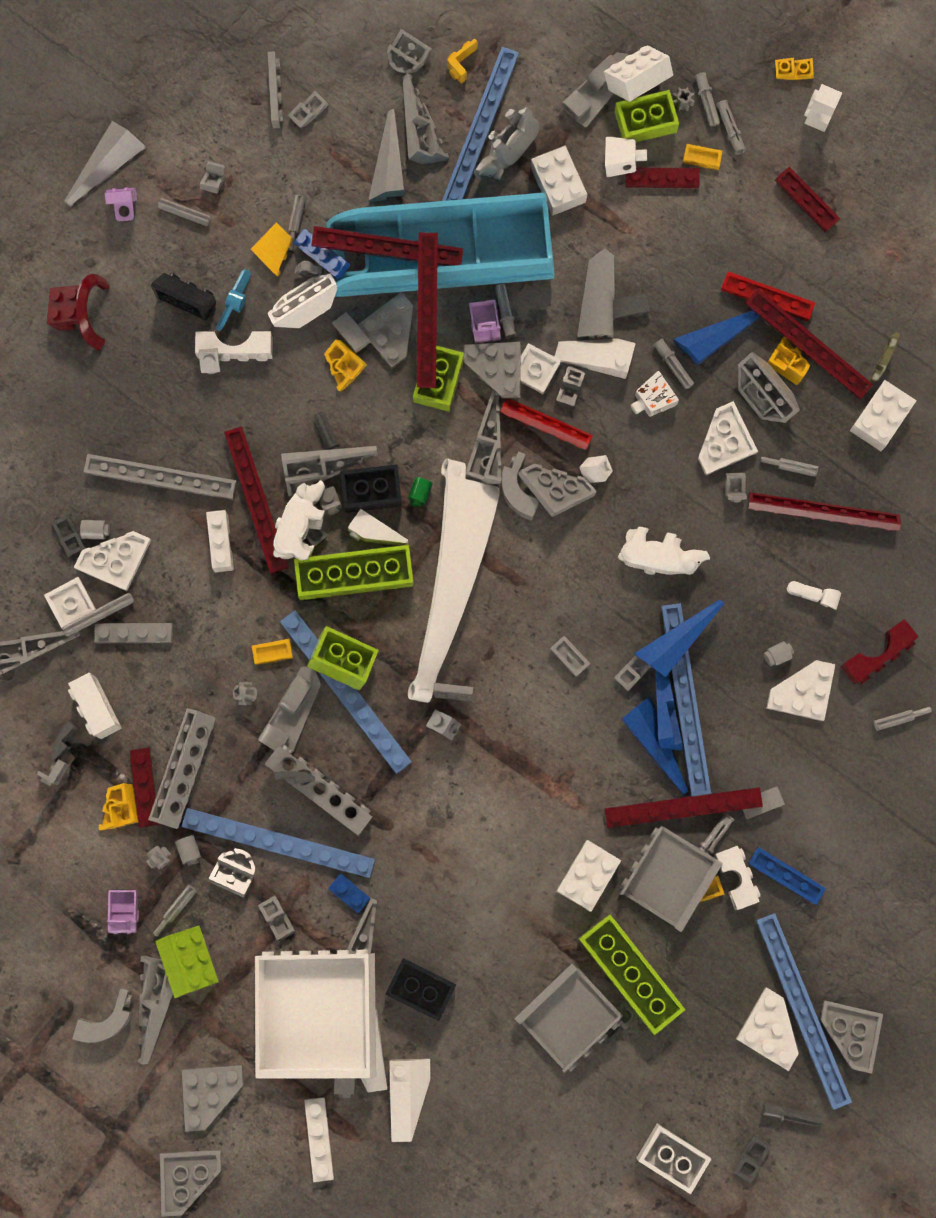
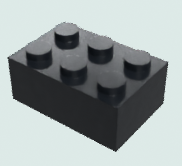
(371, 488)
(420, 989)

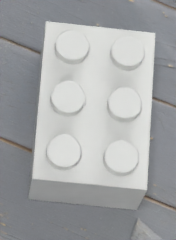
(638, 73)
(559, 180)
(883, 415)
(94, 706)
(588, 876)
(673, 1158)

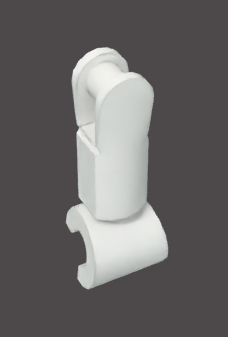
(828, 598)

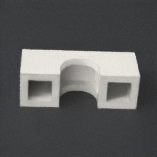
(822, 107)
(219, 541)
(745, 893)

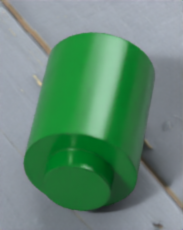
(419, 491)

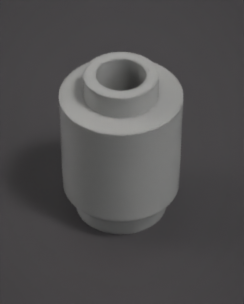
(778, 654)

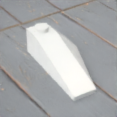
(407, 1093)

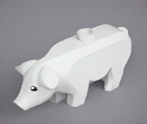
(296, 521)
(658, 556)

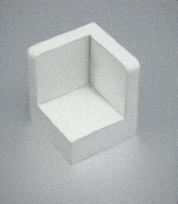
(596, 469)

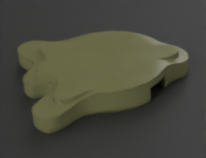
(885, 356)

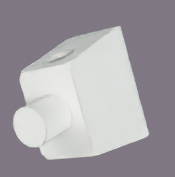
(622, 156)

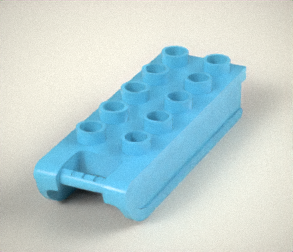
(500, 239)

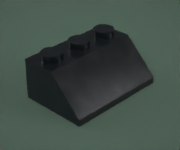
(184, 295)

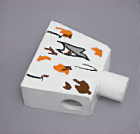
(654, 396)

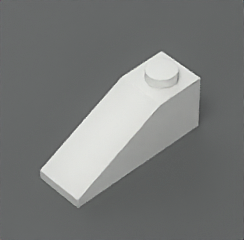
(371, 530)

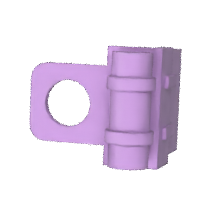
(120, 198)
(484, 321)
(123, 911)

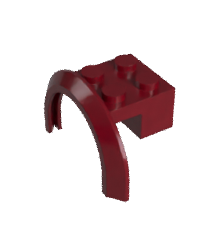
(69, 307)

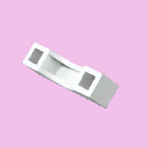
(258, 346)

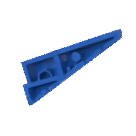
(706, 341)
(669, 648)
(643, 724)
(668, 728)

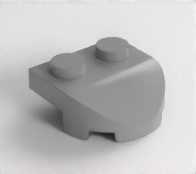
(407, 53)
(233, 872)

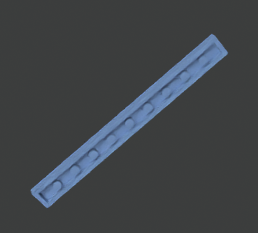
(481, 125)
(350, 698)
(687, 711)
(278, 843)
(803, 1011)

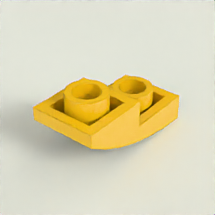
(794, 70)

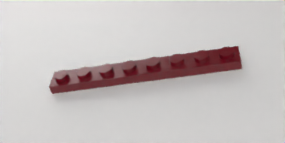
(380, 246)
(427, 310)
(809, 344)
(254, 496)
(824, 511)
(683, 807)

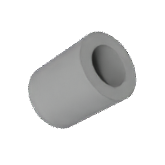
(94, 529)
(188, 850)

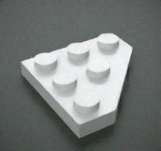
(725, 440)
(114, 559)
(804, 692)
(770, 1030)

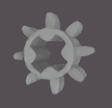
(686, 99)
(244, 693)
(158, 857)

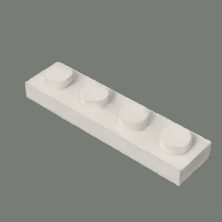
(319, 1139)

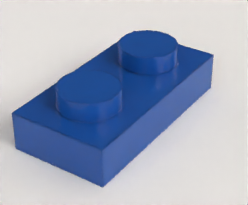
(349, 893)

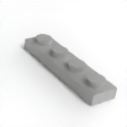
(274, 83)
(133, 633)

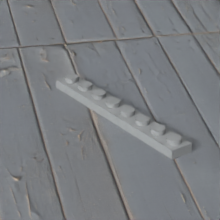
(160, 477)

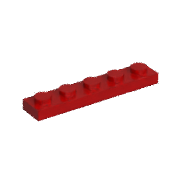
(745, 287)
(546, 423)

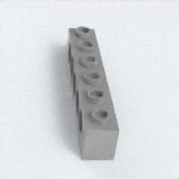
(180, 759)
(355, 824)

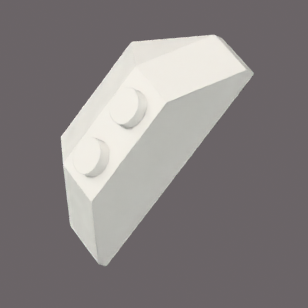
(304, 302)

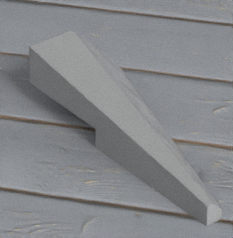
(421, 139)
(111, 153)
(388, 171)
(486, 455)
(320, 465)
(19, 651)
(364, 933)
(152, 1004)

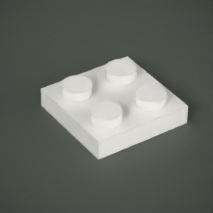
(537, 368)
(70, 602)

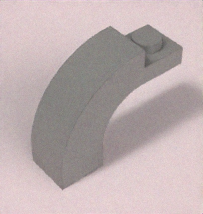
(515, 498)
(92, 1032)

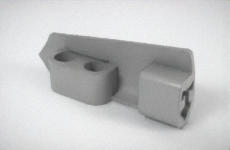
(593, 94)
(598, 298)
(292, 711)

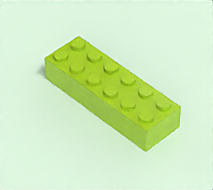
(354, 572)
(631, 974)

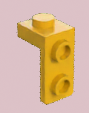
(454, 59)

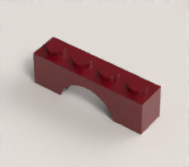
(898, 638)

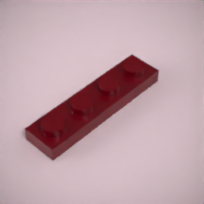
(663, 178)
(807, 199)
(143, 785)

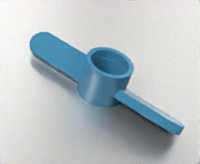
(235, 298)

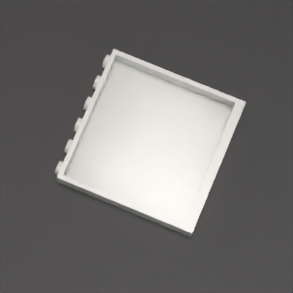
(315, 1015)

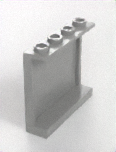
(670, 877)
(570, 1017)

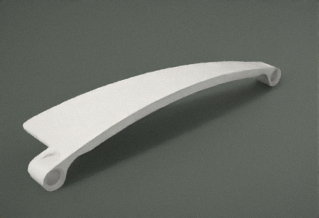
(464, 535)

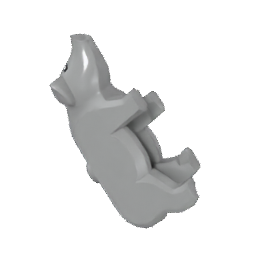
(509, 144)

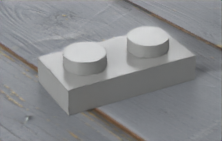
(570, 656)

